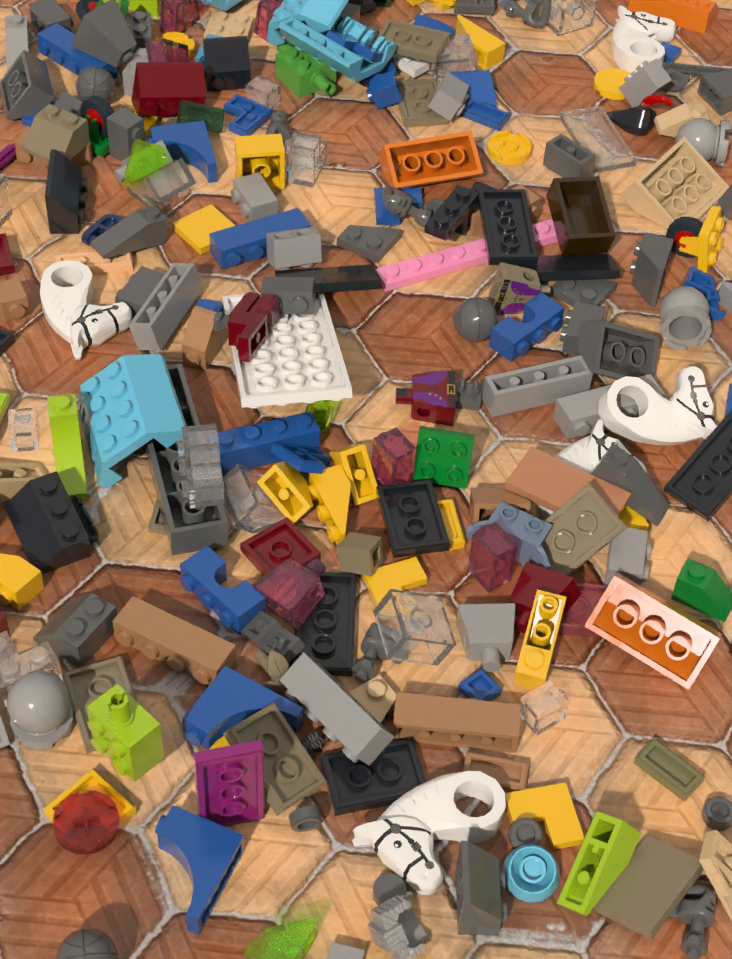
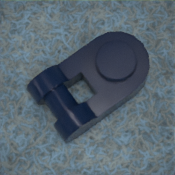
(99, 227)

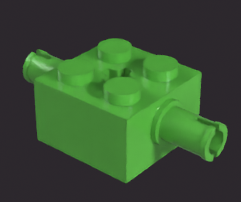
(302, 72)

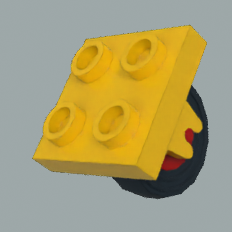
(698, 238)

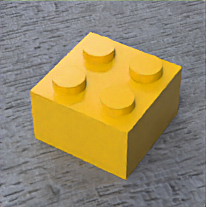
(261, 155)

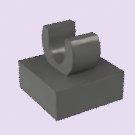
(468, 395)

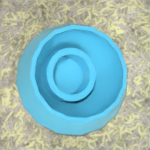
(531, 873)

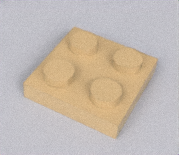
(229, 24)

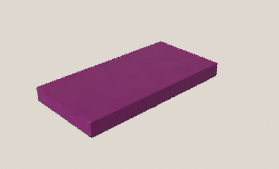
(230, 783)

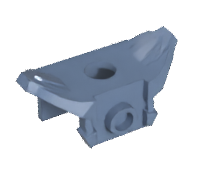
(523, 529)

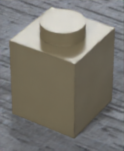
(360, 554)

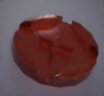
(86, 822)

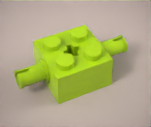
(125, 733)

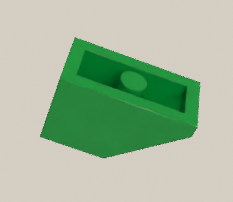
(703, 590)

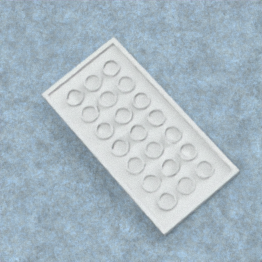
(295, 362)

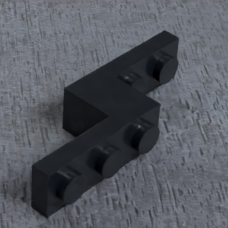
(455, 212)

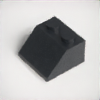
(226, 63)

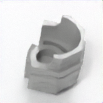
(396, 928)

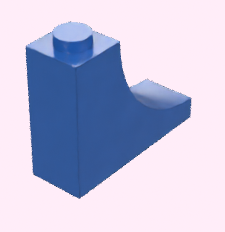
(188, 142)
(229, 702)
(206, 853)

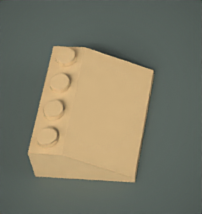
(676, 186)

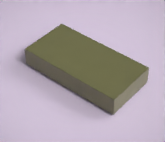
(669, 769)

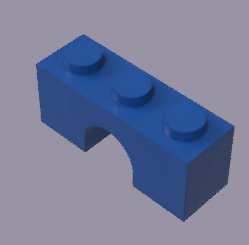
(383, 86)
(539, 320)
(235, 605)

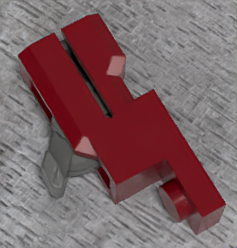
(249, 323)

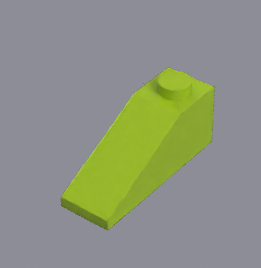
(599, 862)

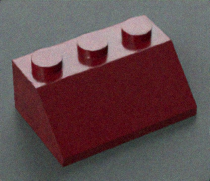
(163, 84)

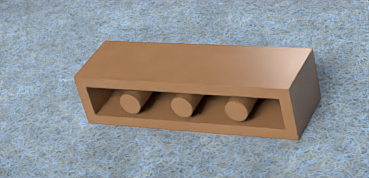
(173, 641)
(457, 722)

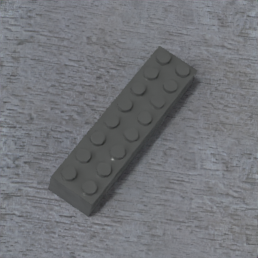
(185, 527)

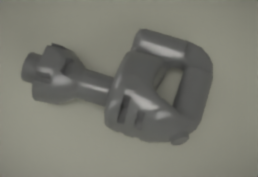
(530, 14)
(278, 125)
(400, 203)
(373, 649)
(699, 915)

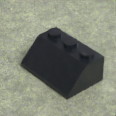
(65, 195)
(48, 524)

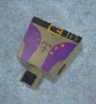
(514, 288)

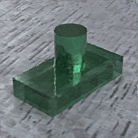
(195, 112)

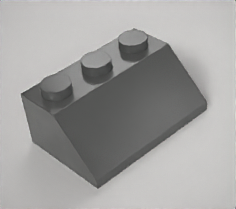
(26, 87)
(617, 350)

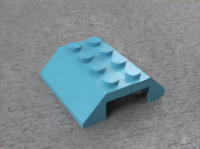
(316, 13)
(334, 55)
(126, 409)

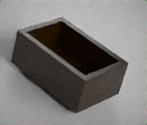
(580, 215)

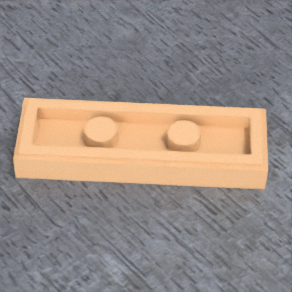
(98, 264)

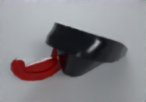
(638, 119)

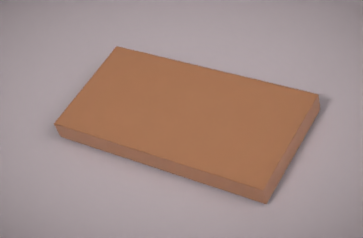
(554, 482)

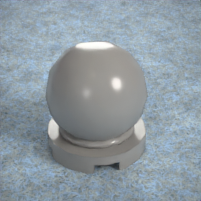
(707, 138)
(684, 318)
(40, 710)

